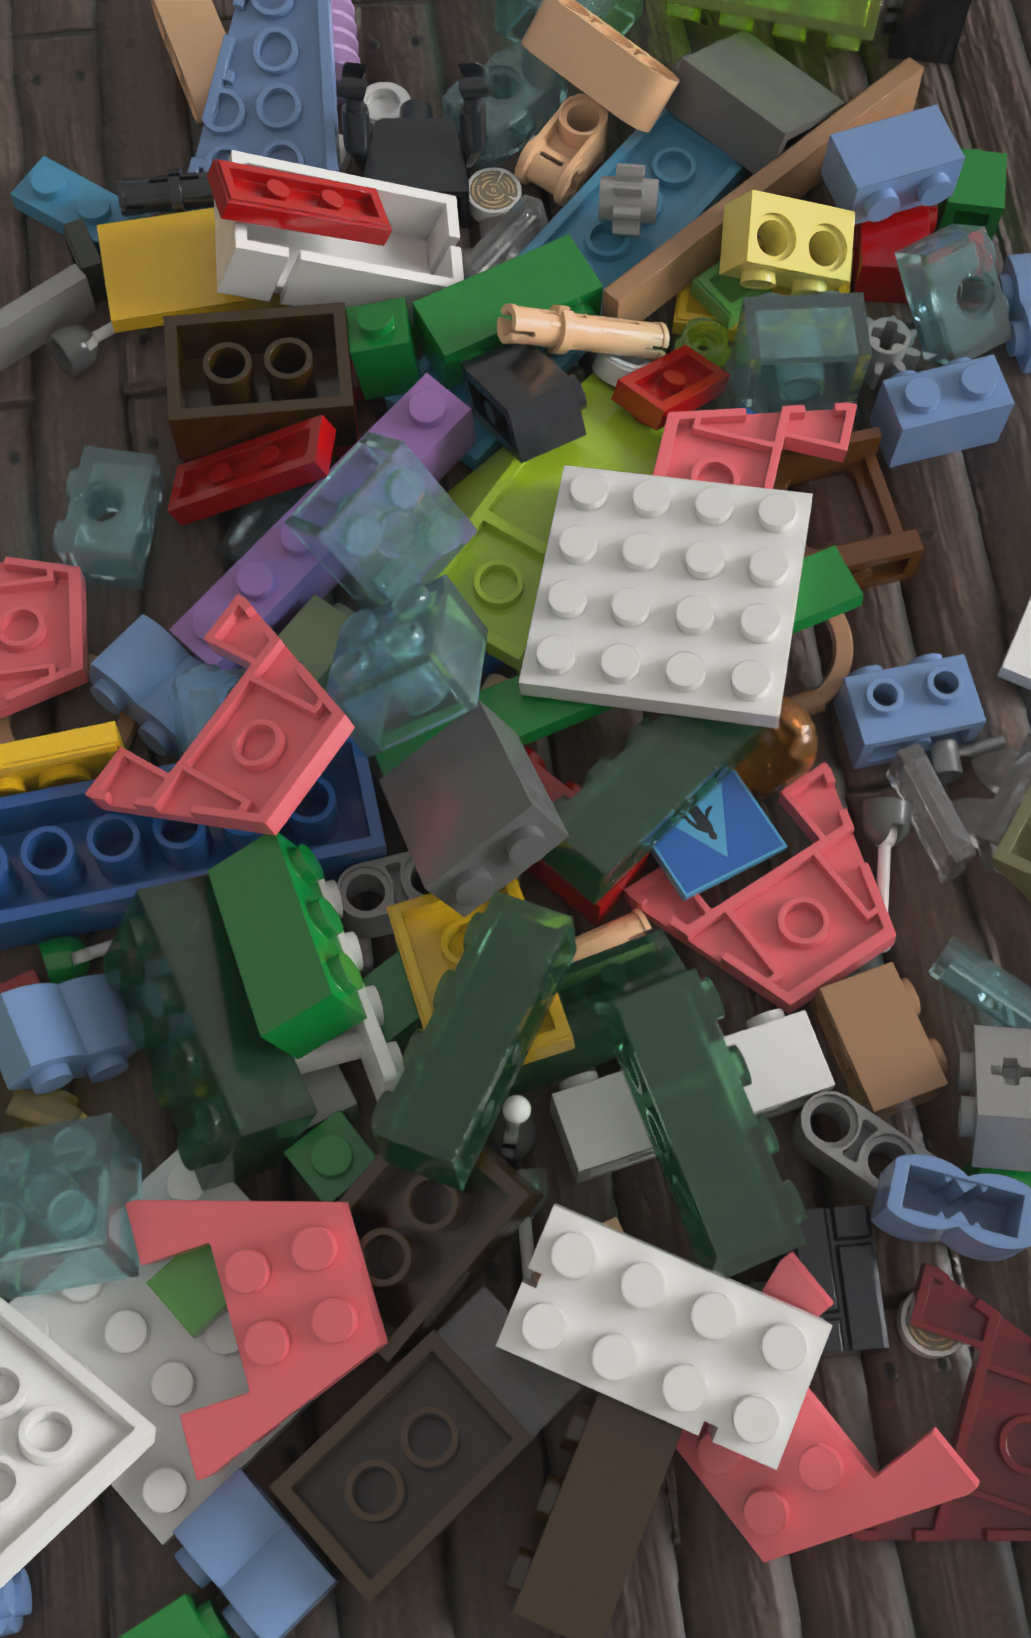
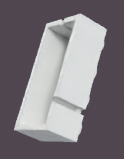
(323, 269)
(665, 1335)

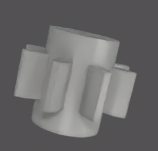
(628, 199)
(890, 349)

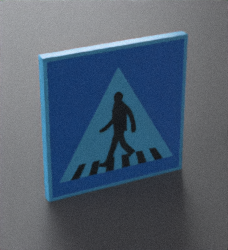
(717, 840)

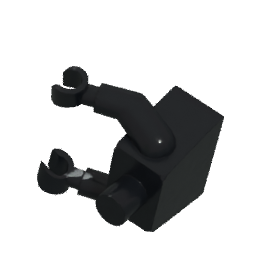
(415, 146)

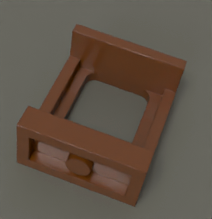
(889, 551)

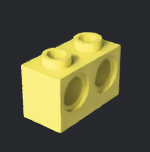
(787, 231)

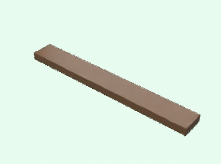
(789, 175)

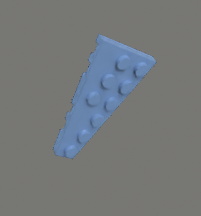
(274, 87)

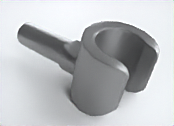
(948, 755)

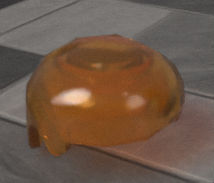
(782, 753)

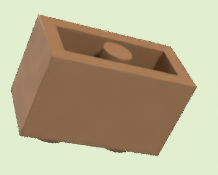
(880, 1041)

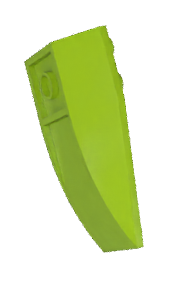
(515, 512)

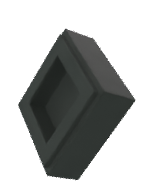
(86, 257)

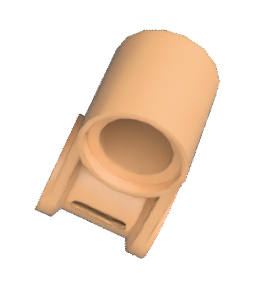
(566, 149)

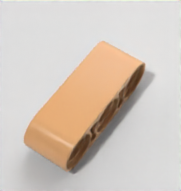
(193, 43)
(600, 62)

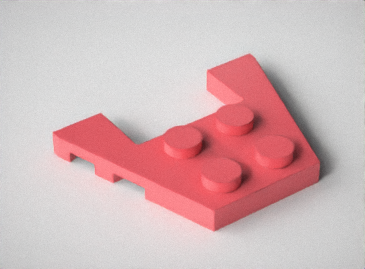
(747, 447)
(41, 632)
(254, 751)
(798, 922)
(293, 1301)
(822, 1479)

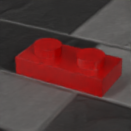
(670, 384)

